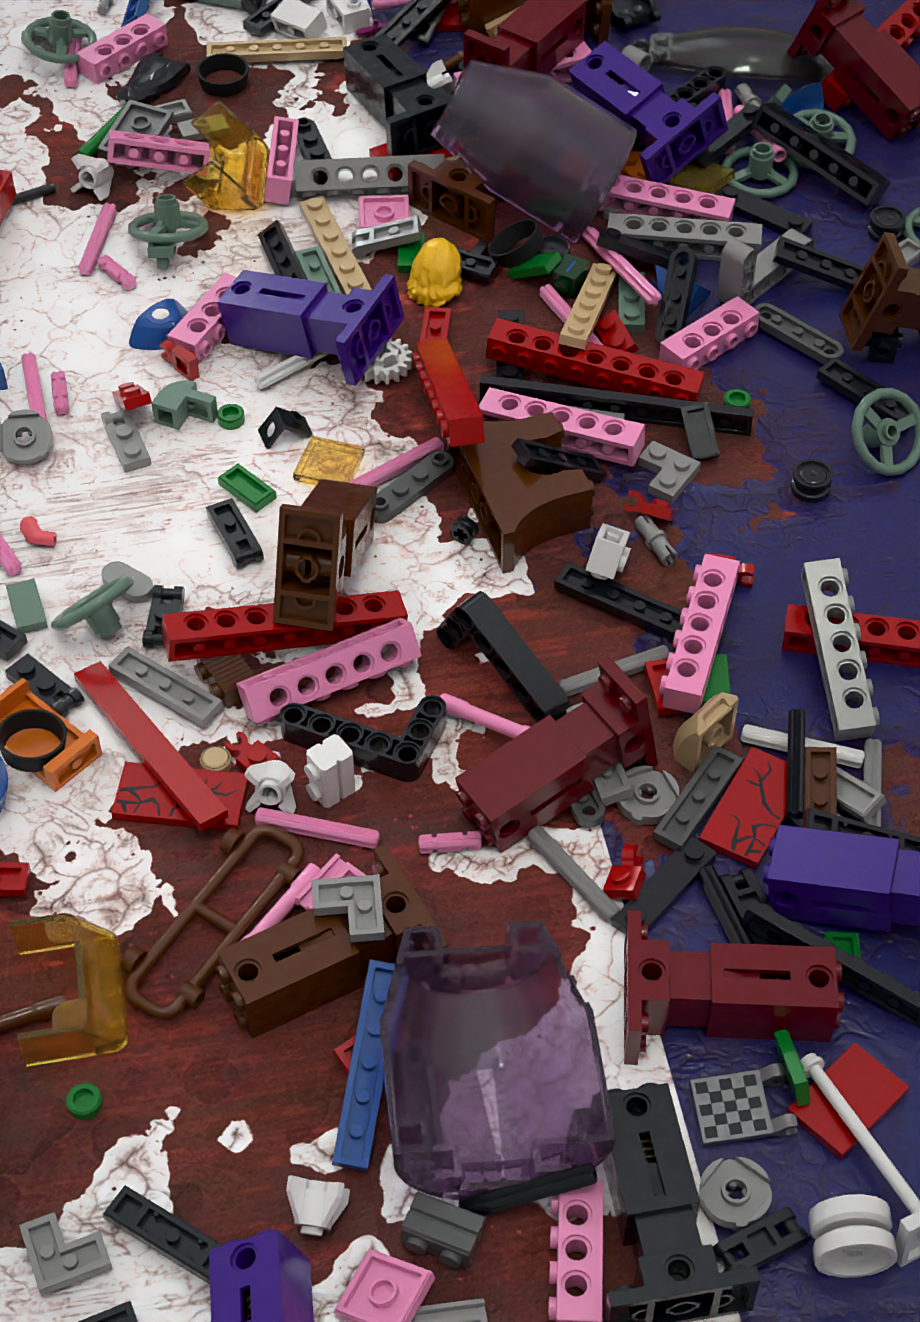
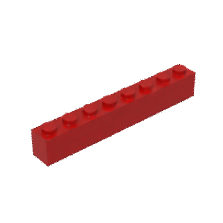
(448, 393)

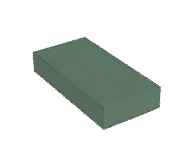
(26, 606)

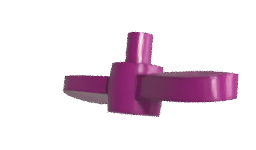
(374, 28)

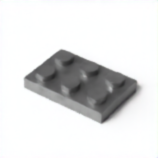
(140, 119)

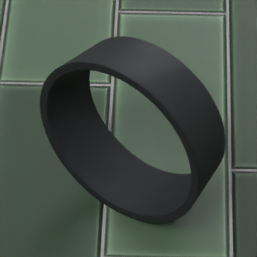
(218, 62)
(510, 236)
(31, 719)

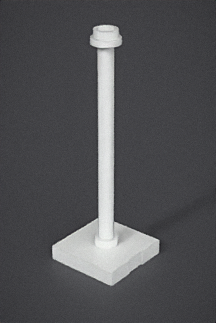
(908, 1232)

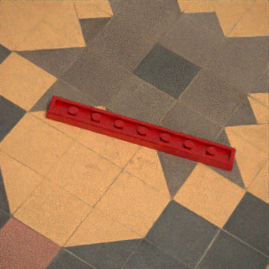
(151, 746)

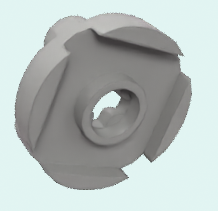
(28, 452)
(643, 810)
(730, 1212)

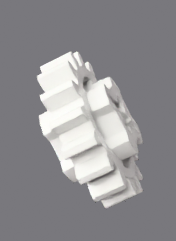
(390, 363)

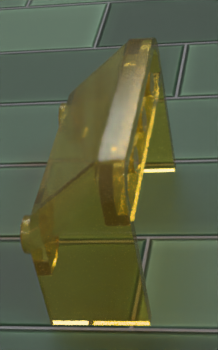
(243, 161)
(99, 1017)

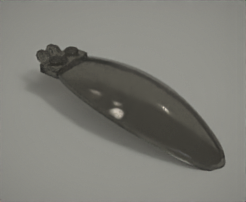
(738, 49)

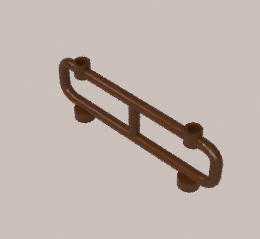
(236, 845)

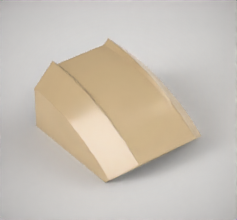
(705, 729)

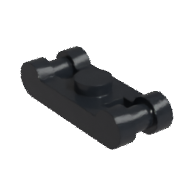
(153, 633)
(761, 1240)

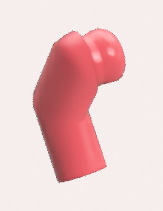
(33, 533)

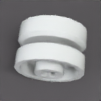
(852, 1236)

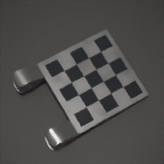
(736, 1107)

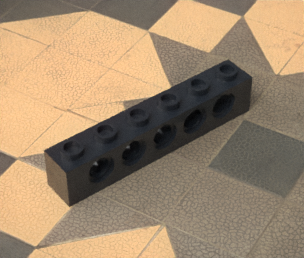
(820, 153)

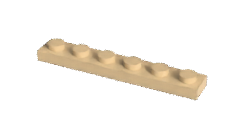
(282, 49)
(333, 245)
(588, 306)

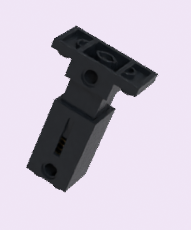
(395, 94)
(658, 1216)

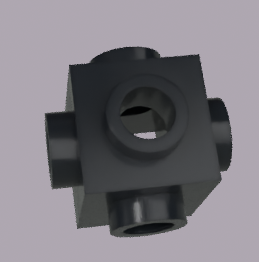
(890, 342)

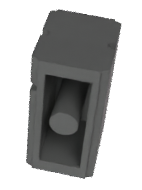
(442, 1230)

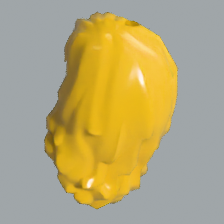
(435, 274)

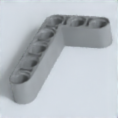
(750, 274)

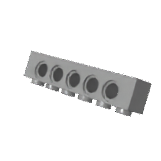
(307, 169)
(702, 236)
(846, 721)

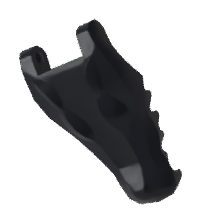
(634, 12)
(151, 77)

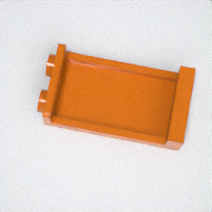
(79, 750)

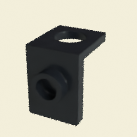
(283, 420)

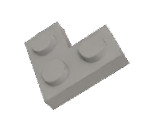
(672, 470)
(356, 896)
(59, 1263)

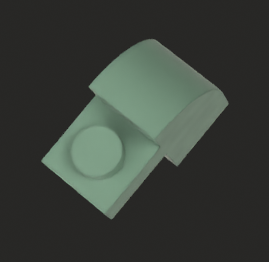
(182, 400)

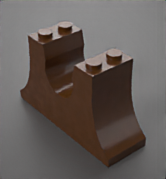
(518, 503)

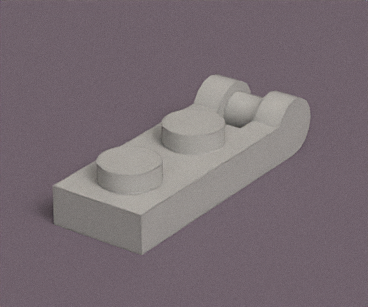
(386, 236)
(126, 440)

